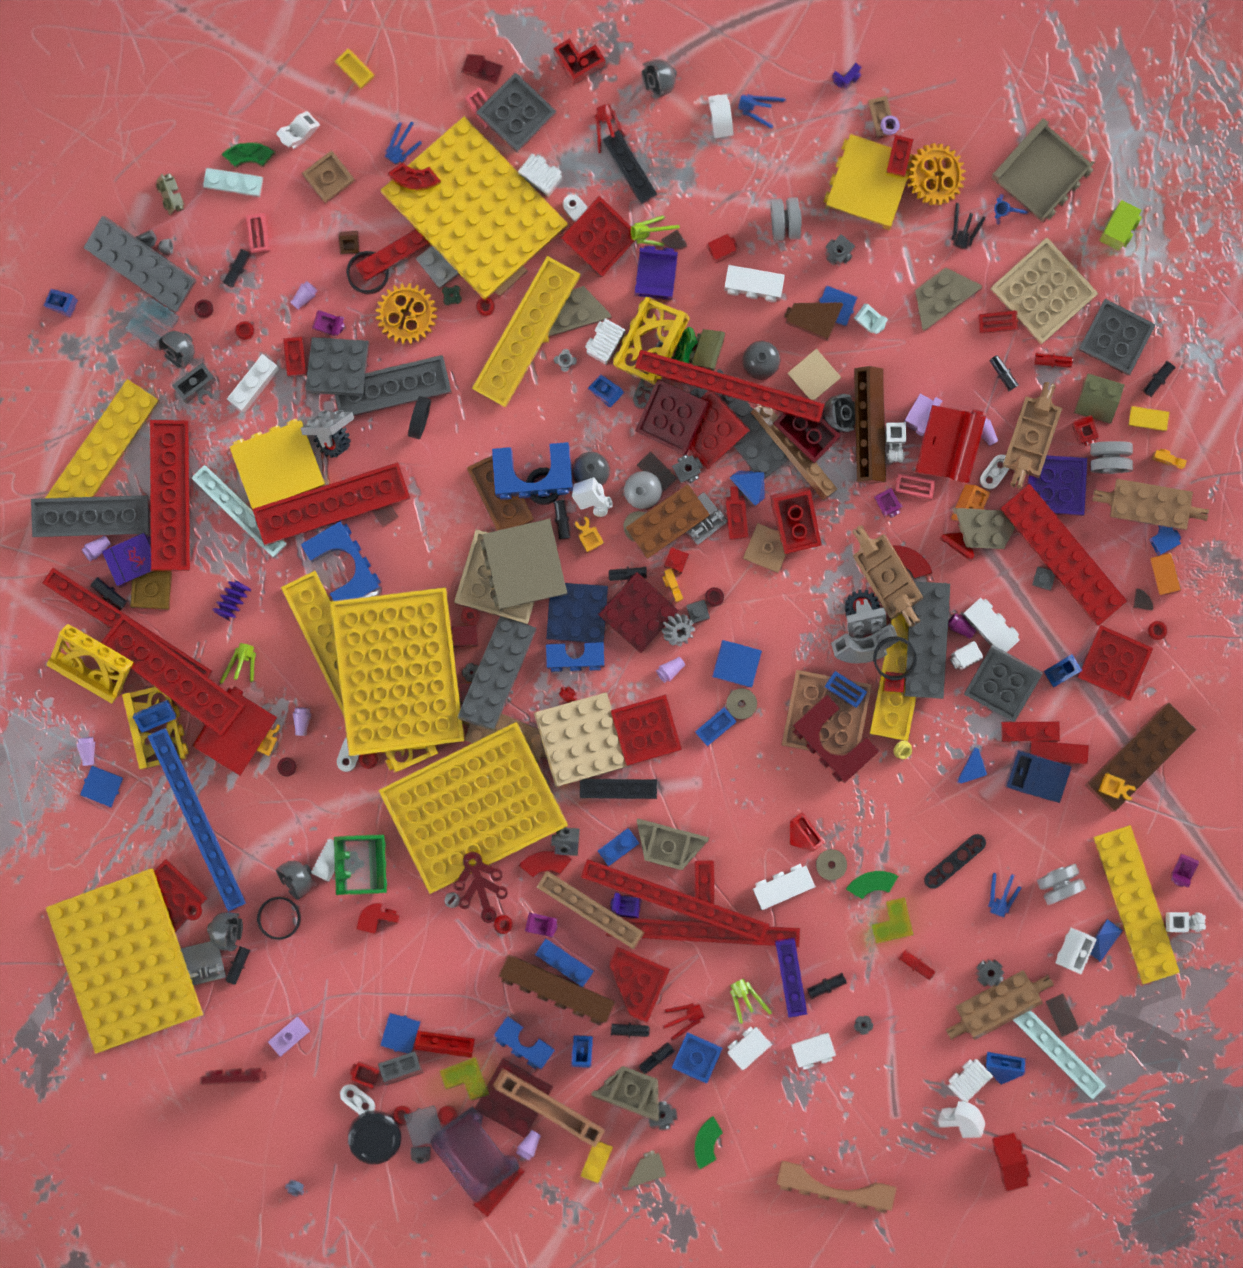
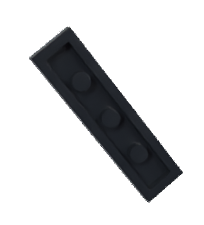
(630, 167)
(618, 788)

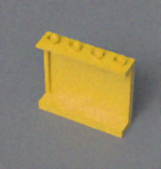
(862, 182)
(276, 464)

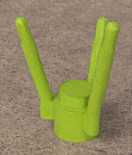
(641, 232)
(243, 653)
(741, 989)

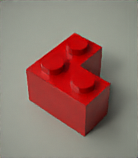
(578, 65)
(1011, 1161)

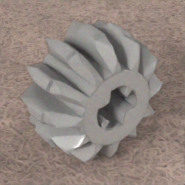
(685, 628)

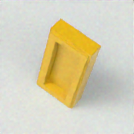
(354, 68)
(1148, 418)

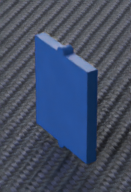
(833, 295)
(101, 786)
(400, 1033)

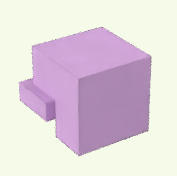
(919, 414)

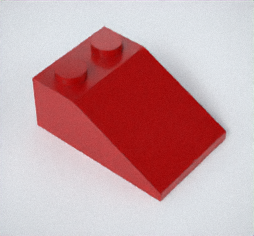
(796, 520)

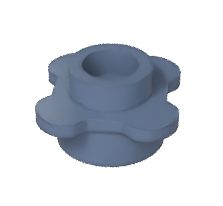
(294, 1188)

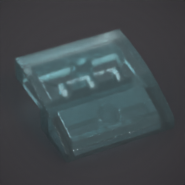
(151, 322)

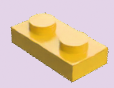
(596, 1162)

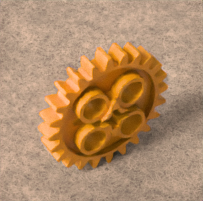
(951, 173)
(422, 319)

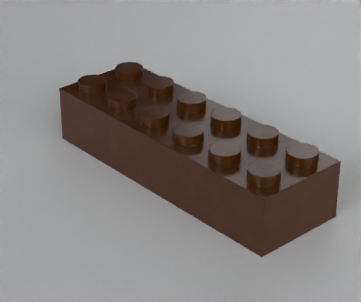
(1143, 753)
(557, 989)

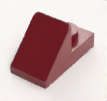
(482, 69)

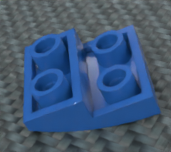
(737, 663)

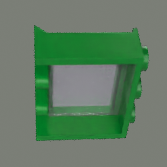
(360, 864)

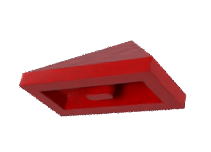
(956, 541)
(804, 834)

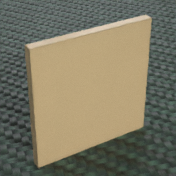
(814, 375)

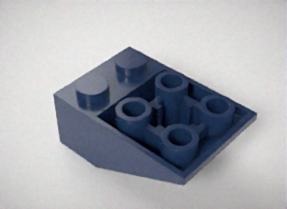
(1037, 776)

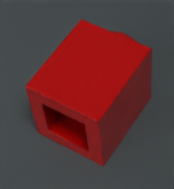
(722, 248)
(676, 560)

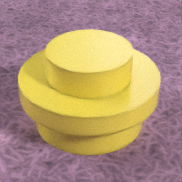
(902, 750)

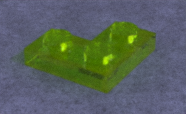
(898, 925)
(466, 1073)

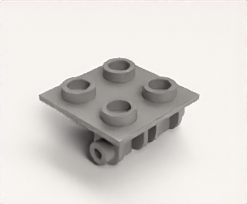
(708, 525)
(203, 962)

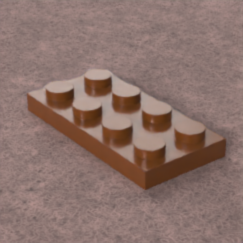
(502, 512)
(667, 521)

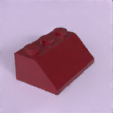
(810, 437)

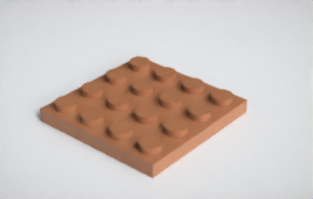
(843, 729)

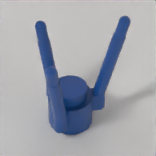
(748, 103)
(394, 152)
(1003, 209)
(1000, 906)

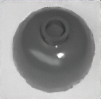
(658, 77)
(177, 347)
(761, 360)
(840, 413)
(591, 465)
(295, 877)
(225, 930)

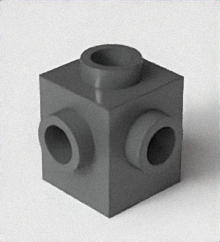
(840, 244)
(683, 475)
(566, 841)
(984, 967)
(668, 1120)

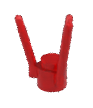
(606, 115)
(693, 1013)

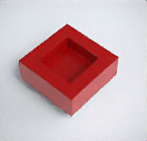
(894, 685)

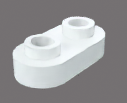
(577, 210)
(993, 472)
(344, 754)
(357, 1100)

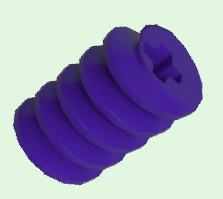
(231, 600)

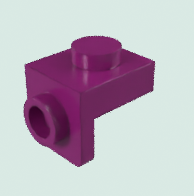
(328, 323)
(888, 503)
(1184, 870)
(541, 924)

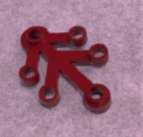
(479, 884)

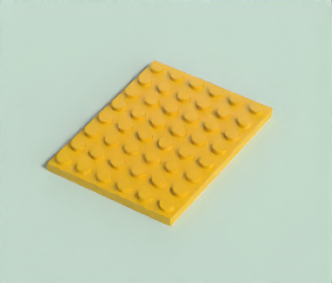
(481, 213)
(397, 671)
(473, 800)
(124, 961)

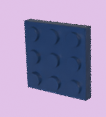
(576, 614)

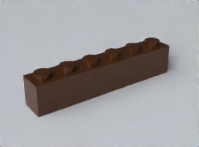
(870, 425)

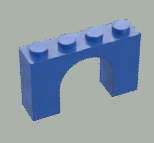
(557, 480)
(338, 539)

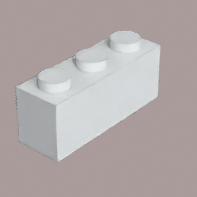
(754, 283)
(253, 383)
(991, 625)
(783, 886)

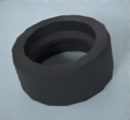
(537, 499)

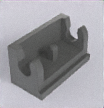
(400, 1068)

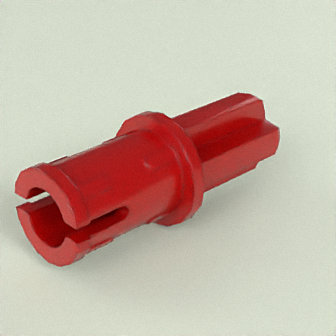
(1053, 360)
(917, 965)

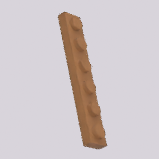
(811, 472)
(590, 910)

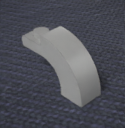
(862, 649)

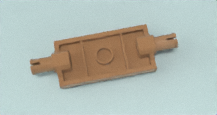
(1032, 436)
(1151, 504)
(887, 576)
(530, 733)
(998, 1005)

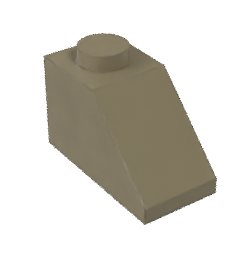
(648, 1169)

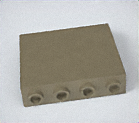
(1042, 171)
(523, 564)

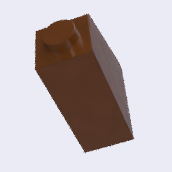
(814, 317)

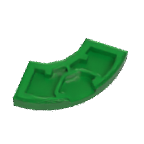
(248, 152)
(685, 345)
(872, 882)
(705, 1142)

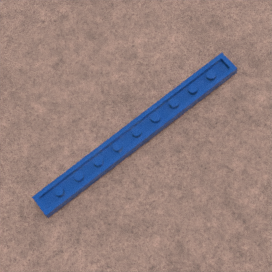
(197, 819)

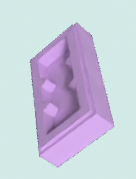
(289, 1036)

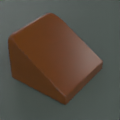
(349, 242)

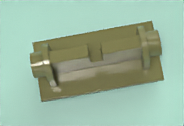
(166, 185)

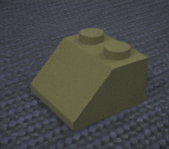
(708, 349)
(1099, 398)

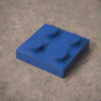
(697, 1057)

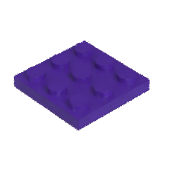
(1062, 484)

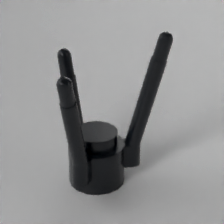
(962, 239)

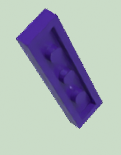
(791, 977)

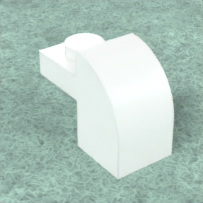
(721, 115)
(298, 131)
(966, 1117)

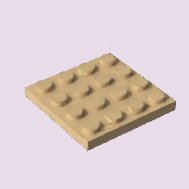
(1044, 291)
(475, 587)
(580, 739)

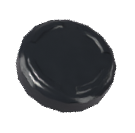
(374, 1137)

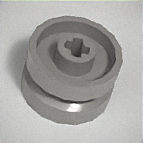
(786, 218)
(1111, 457)
(1061, 884)

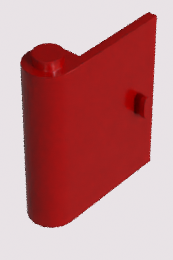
(951, 443)
(241, 739)

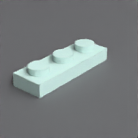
(233, 182)

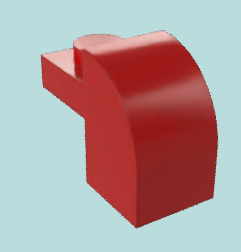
(370, 917)

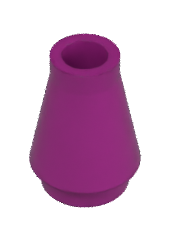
(960, 625)

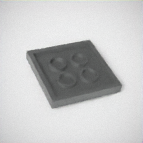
(516, 112)
(1117, 337)
(337, 366)
(1003, 683)

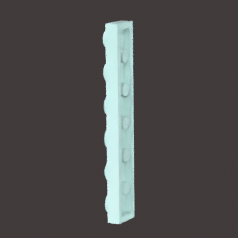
(233, 507)
(1060, 1054)

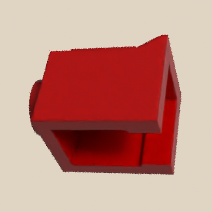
(1077, 427)
(373, 1076)

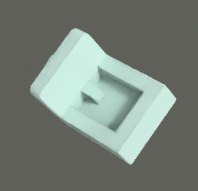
(870, 319)

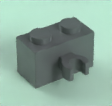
(194, 384)

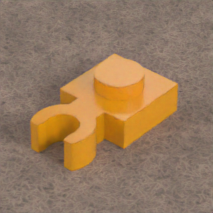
(1164, 456)
(590, 537)
(670, 580)
(269, 742)
(1115, 786)

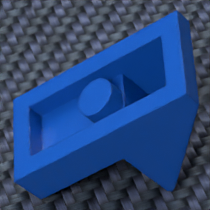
(606, 390)

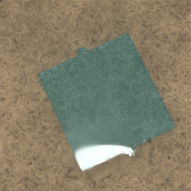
(422, 1125)

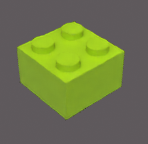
(1118, 230)

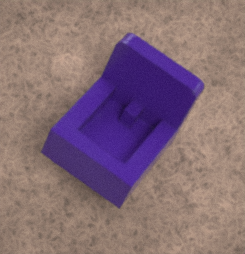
(852, 76)
(625, 906)

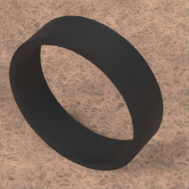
(358, 289)
(419, 417)
(899, 677)
(259, 916)

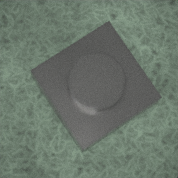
(1043, 578)
(698, 611)

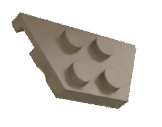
(942, 295)
(579, 311)
(984, 528)
(668, 845)
(631, 1092)

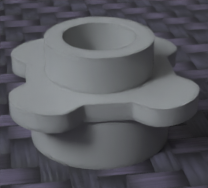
(565, 355)

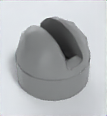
(166, 246)
(455, 903)

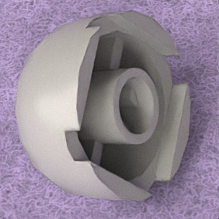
(643, 490)

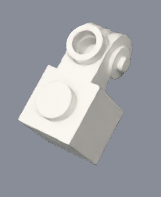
(895, 437)
(590, 493)
(1183, 922)

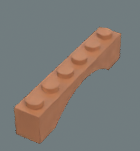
(549, 1107)
(875, 1195)

